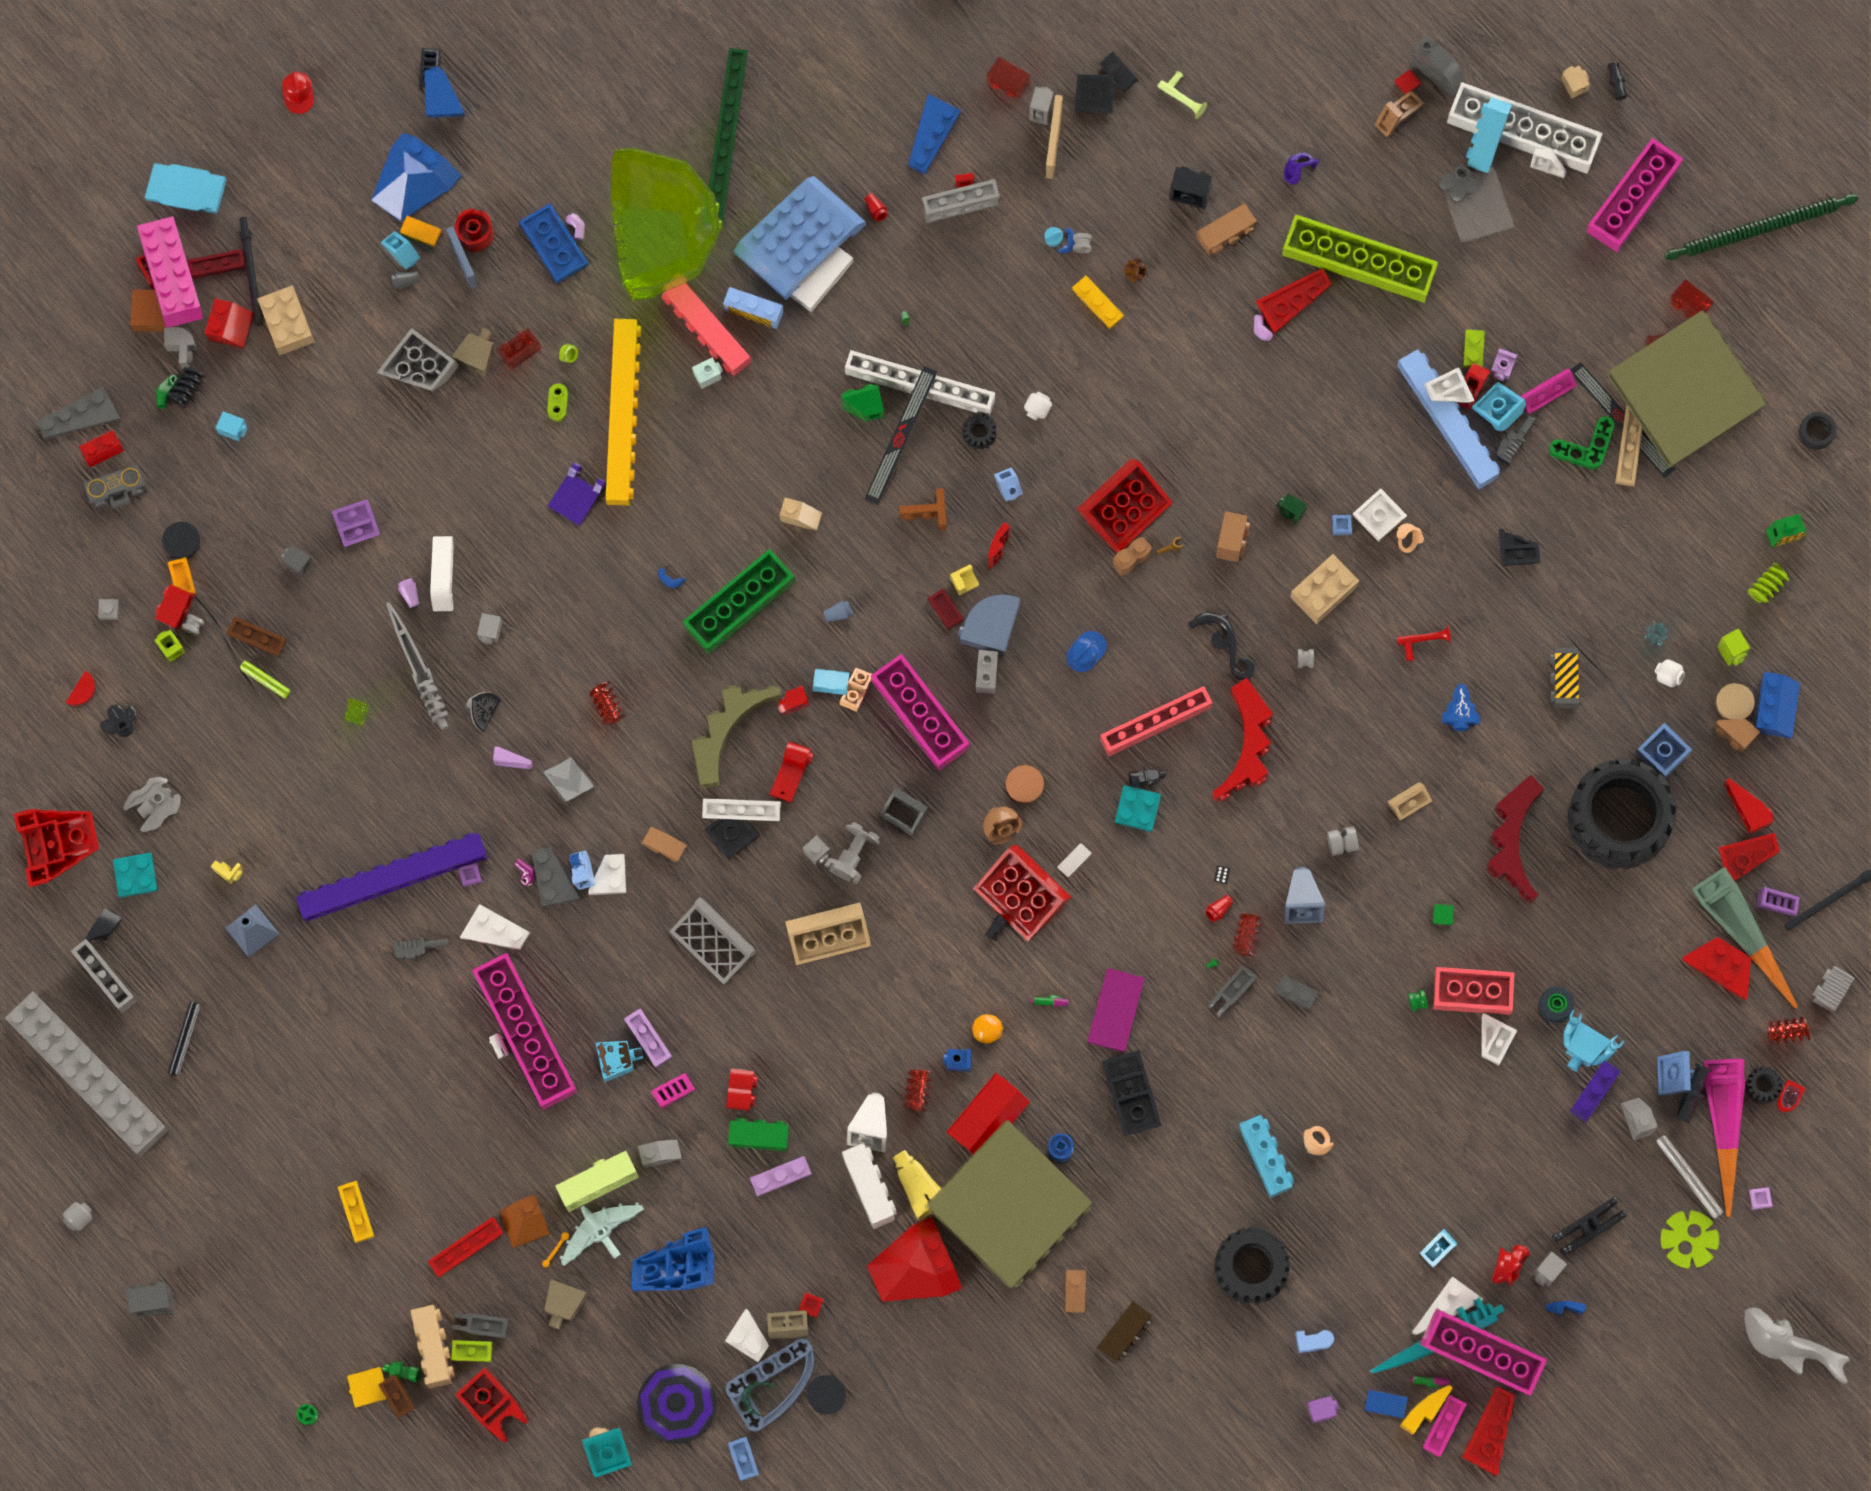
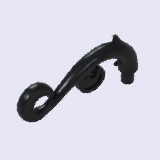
(1218, 642)

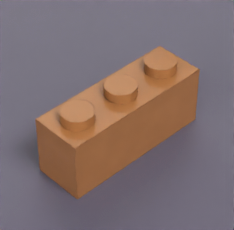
(1226, 229)

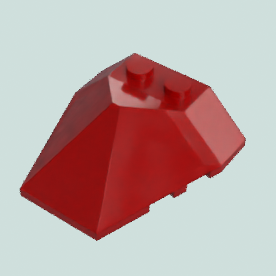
(55, 841)
(915, 1266)

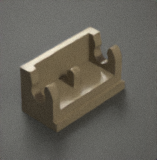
(787, 1324)

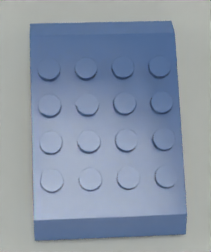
(798, 236)

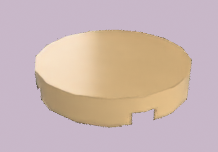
(1735, 702)

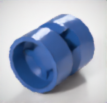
(1060, 1148)

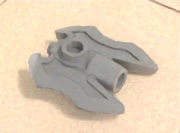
(155, 801)

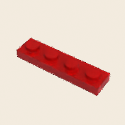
(465, 1247)

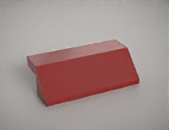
(987, 1112)

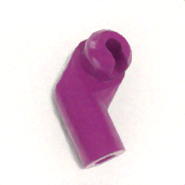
(527, 872)

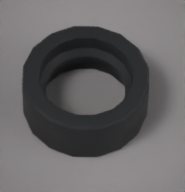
(1813, 444)

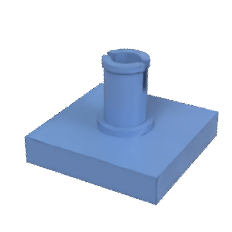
(1674, 1073)

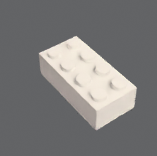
(867, 1183)

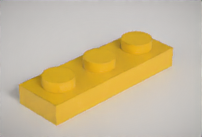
(1097, 302)
(356, 1211)

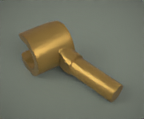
(1173, 546)

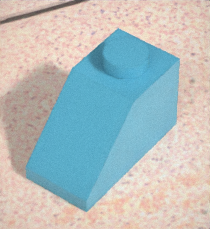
(401, 250)

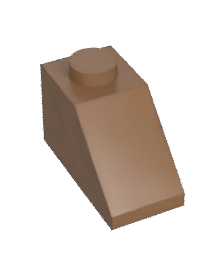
(1075, 1291)

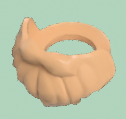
(1417, 536)
(1313, 1146)

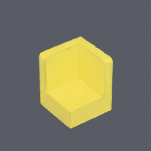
(964, 580)

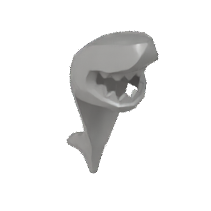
(1778, 1343)

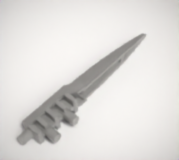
(421, 676)

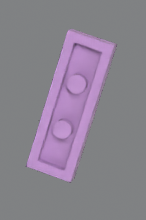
(648, 1038)
(780, 1176)

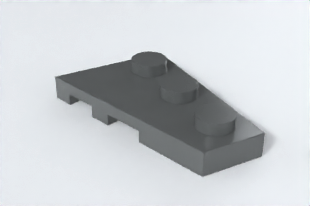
(551, 879)

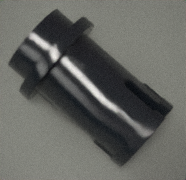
(996, 928)

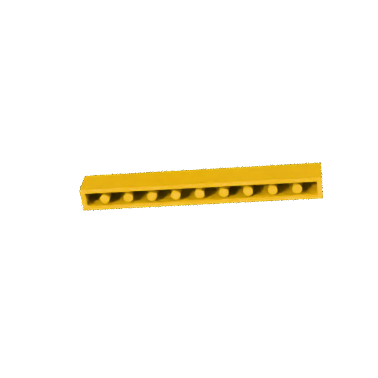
(622, 412)

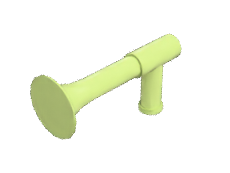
(1168, 88)

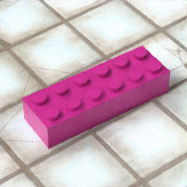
(1634, 195)
(169, 272)
(920, 712)
(1483, 1352)

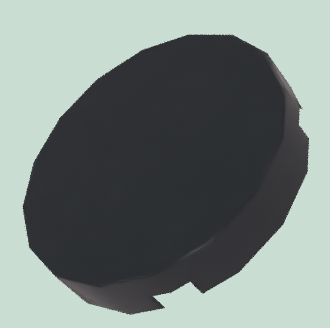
(181, 540)
(826, 1394)

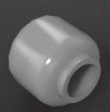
(77, 1216)

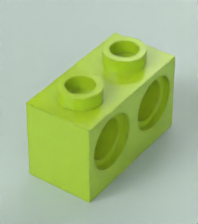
(1733, 648)

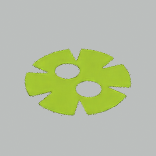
(1699, 1253)

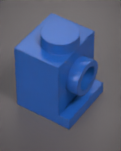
(963, 1065)

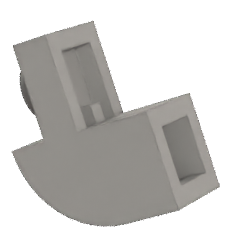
(180, 340)

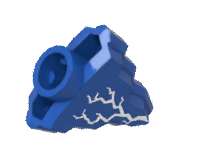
(1461, 711)

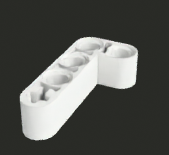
(442, 573)

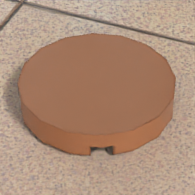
(1024, 784)

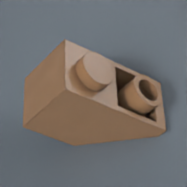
(1738, 732)

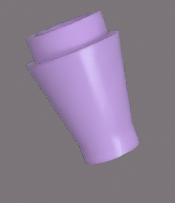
(409, 592)

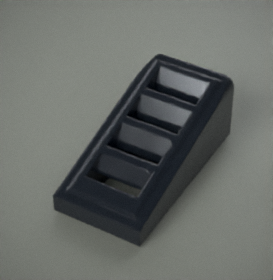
(428, 52)

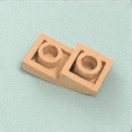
(856, 689)

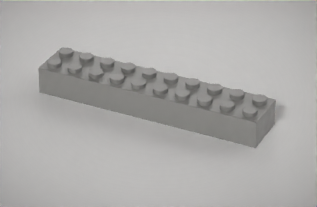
(86, 1074)

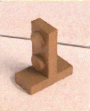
(1396, 113)

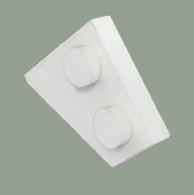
(1449, 388)

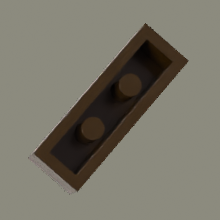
(1125, 1332)

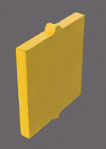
(365, 1387)

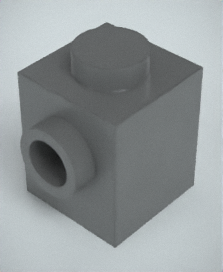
(296, 560)

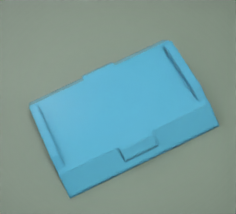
(830, 681)

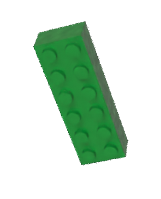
(739, 601)

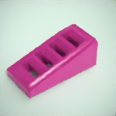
(670, 1100)

